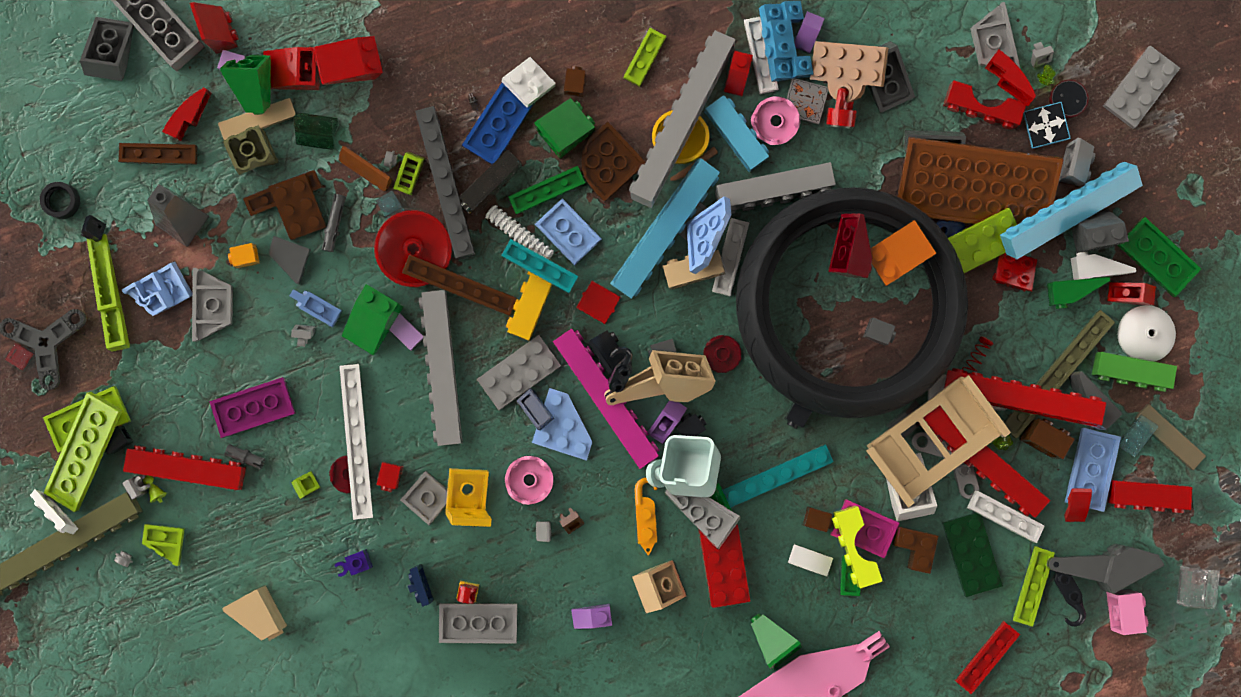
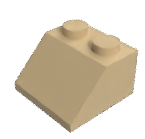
(659, 586)

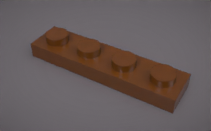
(157, 153)
(263, 199)

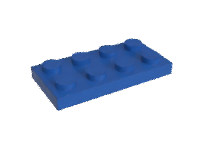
(496, 125)

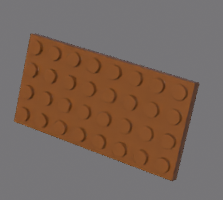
(976, 181)

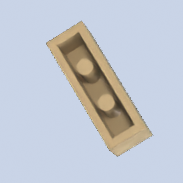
(679, 274)

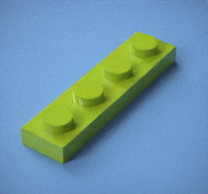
(1033, 587)

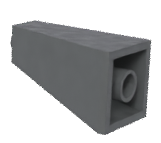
(176, 215)

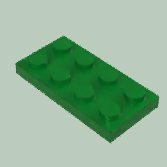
(1159, 257)

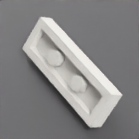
(53, 512)

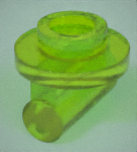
(1047, 76)
(1003, 442)

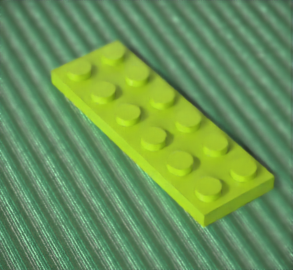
(82, 451)

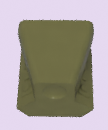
(250, 150)

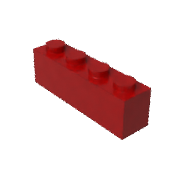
(1150, 495)

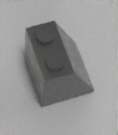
(1099, 232)

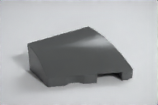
(290, 257)

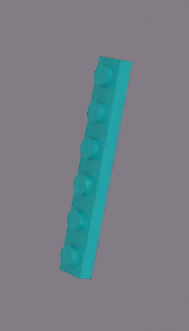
(777, 475)

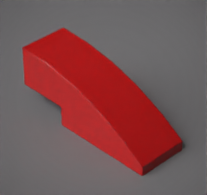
(1011, 77)
(187, 113)

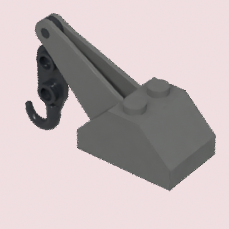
(1111, 571)

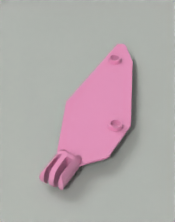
(823, 672)

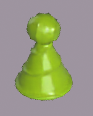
(154, 491)

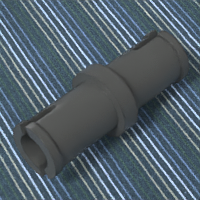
(244, 456)

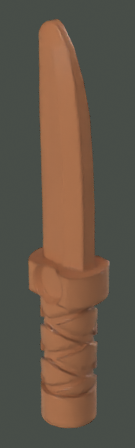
(710, 153)

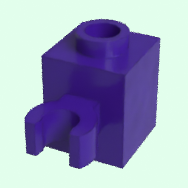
(355, 563)

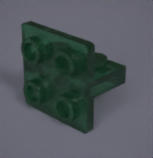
(315, 130)

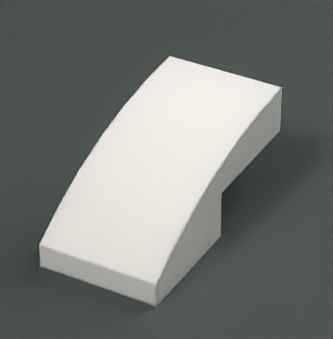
(810, 560)

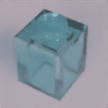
(389, 204)

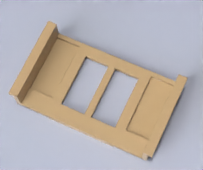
(968, 412)

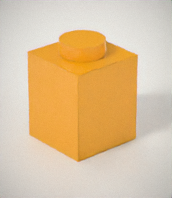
(243, 255)

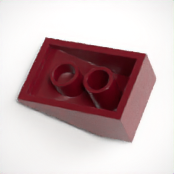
(852, 248)

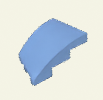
(160, 289)

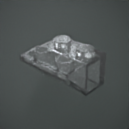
(1198, 587)

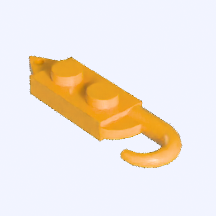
(645, 517)

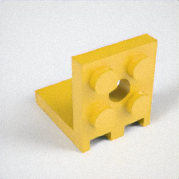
(467, 508)

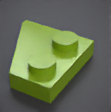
(164, 541)

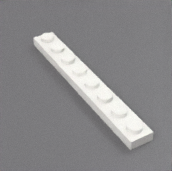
(356, 442)

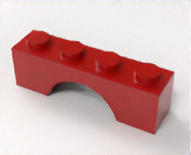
(961, 98)

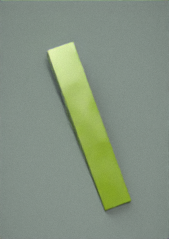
(107, 295)

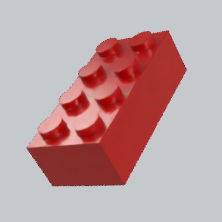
(725, 570)

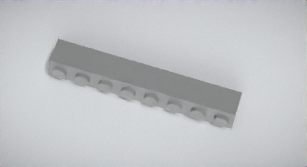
(442, 368)

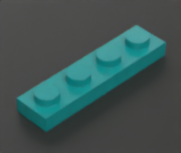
(539, 266)

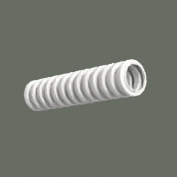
(517, 232)

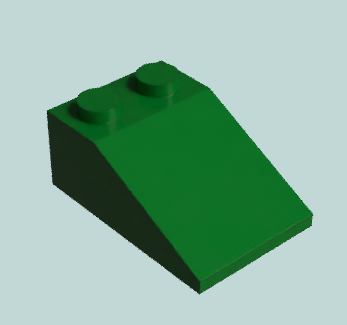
(371, 319)

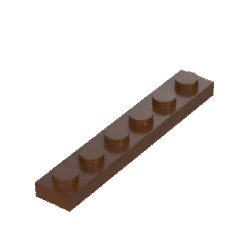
(459, 285)

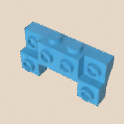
(780, 43)

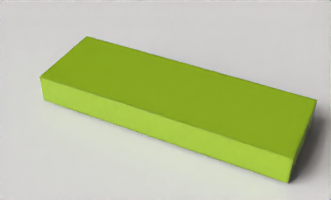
(644, 57)

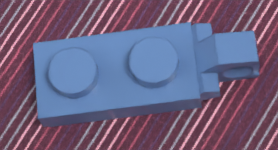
(317, 307)

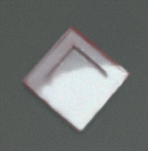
(19, 356)

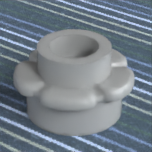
(390, 159)
(123, 559)

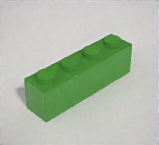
(1134, 370)

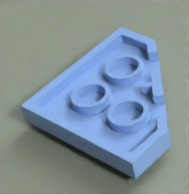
(705, 233)
(566, 430)

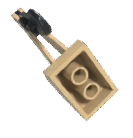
(671, 373)

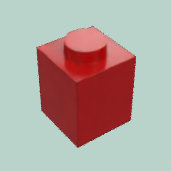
(389, 476)

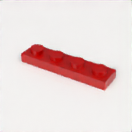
(987, 657)

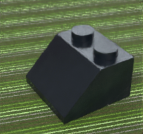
(603, 346)

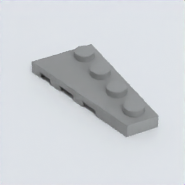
(708, 516)

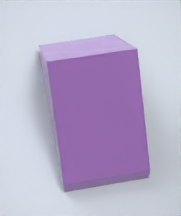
(808, 32)

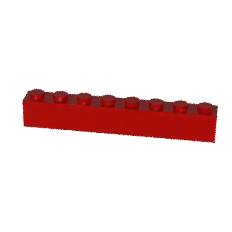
(1036, 400)
(989, 466)

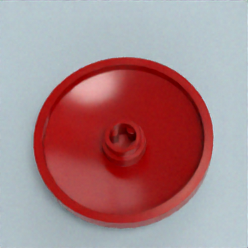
(415, 235)

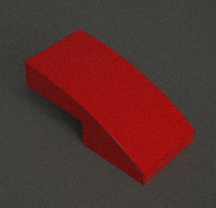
(1079, 504)

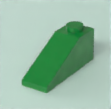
(1068, 292)

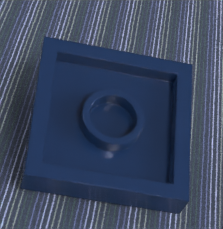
(420, 584)

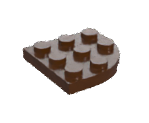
(608, 162)

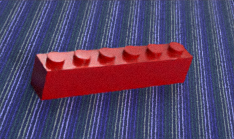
(184, 469)

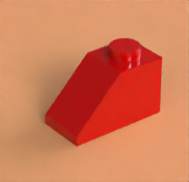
(738, 73)
(1132, 293)

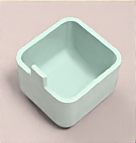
(690, 466)

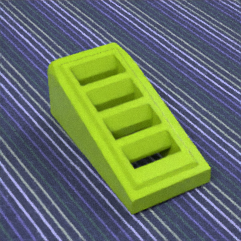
(409, 190)

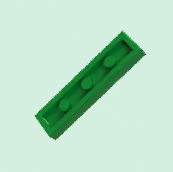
(547, 190)

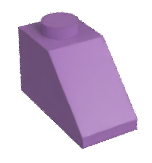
(667, 421)
(592, 617)

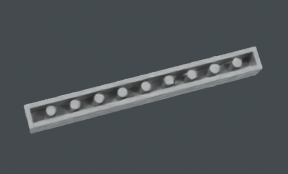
(682, 119)

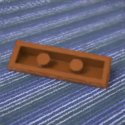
(364, 169)

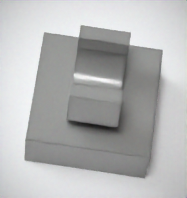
(1041, 55)
(303, 333)
(136, 487)

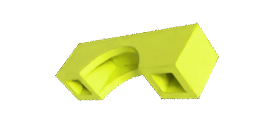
(849, 523)

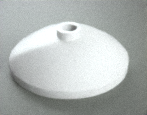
(1135, 337)

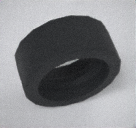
(45, 200)

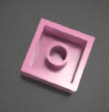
(1127, 612)

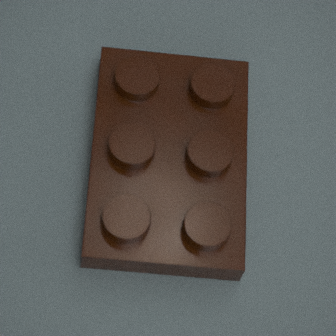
(297, 206)

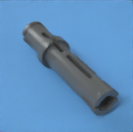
(331, 231)

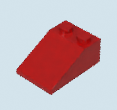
(215, 26)
(348, 60)

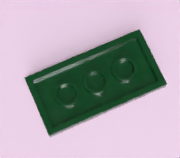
(972, 554)

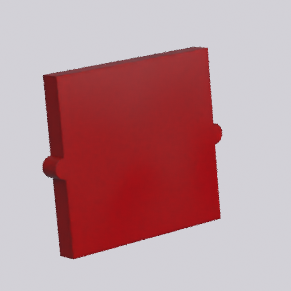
(598, 302)

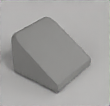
(543, 531)

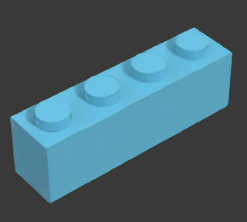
(736, 133)

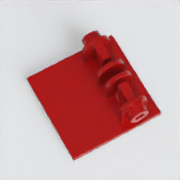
(1016, 272)

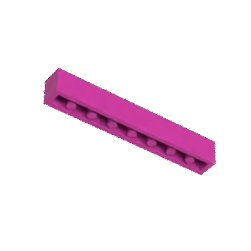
(595, 383)

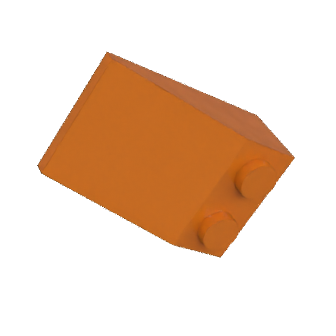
(900, 253)

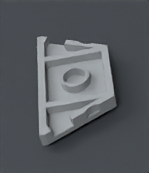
(992, 34)
(210, 305)

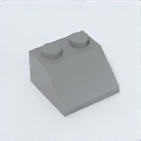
(1077, 162)

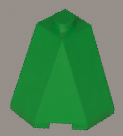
(250, 82)

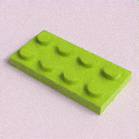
(983, 240)
(61, 421)

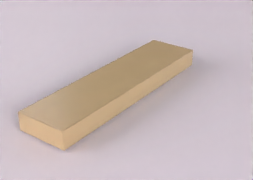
(275, 114)

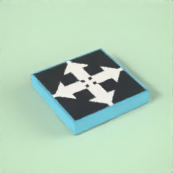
(1046, 125)

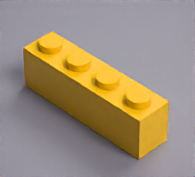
(528, 307)

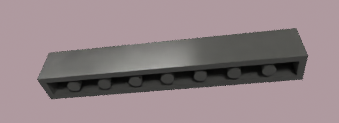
(445, 183)

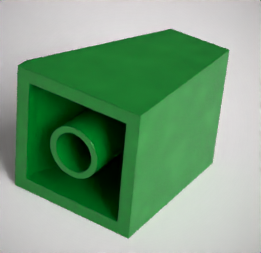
(565, 127)

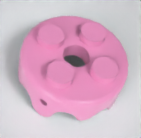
(762, 120)
(515, 480)

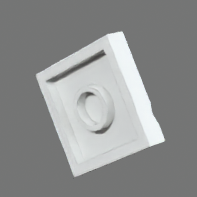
(528, 82)

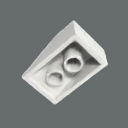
(923, 504)

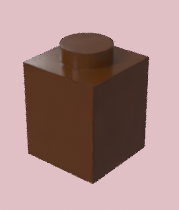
(574, 81)
(817, 519)

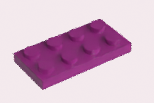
(252, 407)

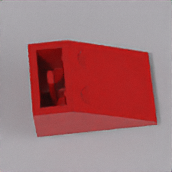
(294, 69)

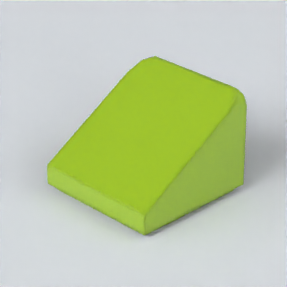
(305, 484)

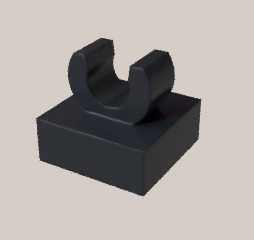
(93, 228)

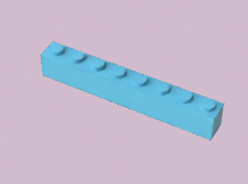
(1071, 210)
(665, 227)

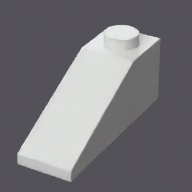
(1096, 266)

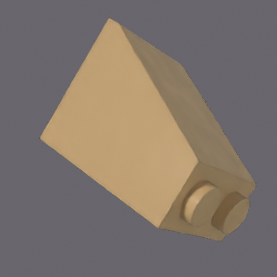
(257, 614)

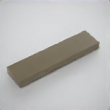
(1173, 439)

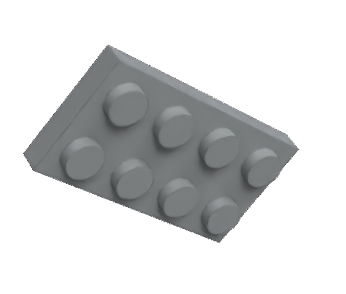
(1141, 87)
(518, 372)
(477, 623)

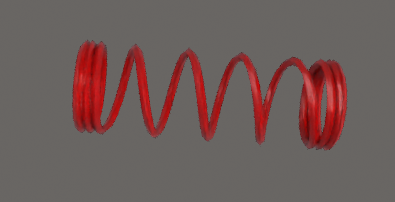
(983, 340)

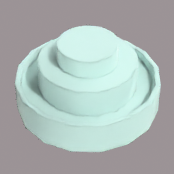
(653, 472)

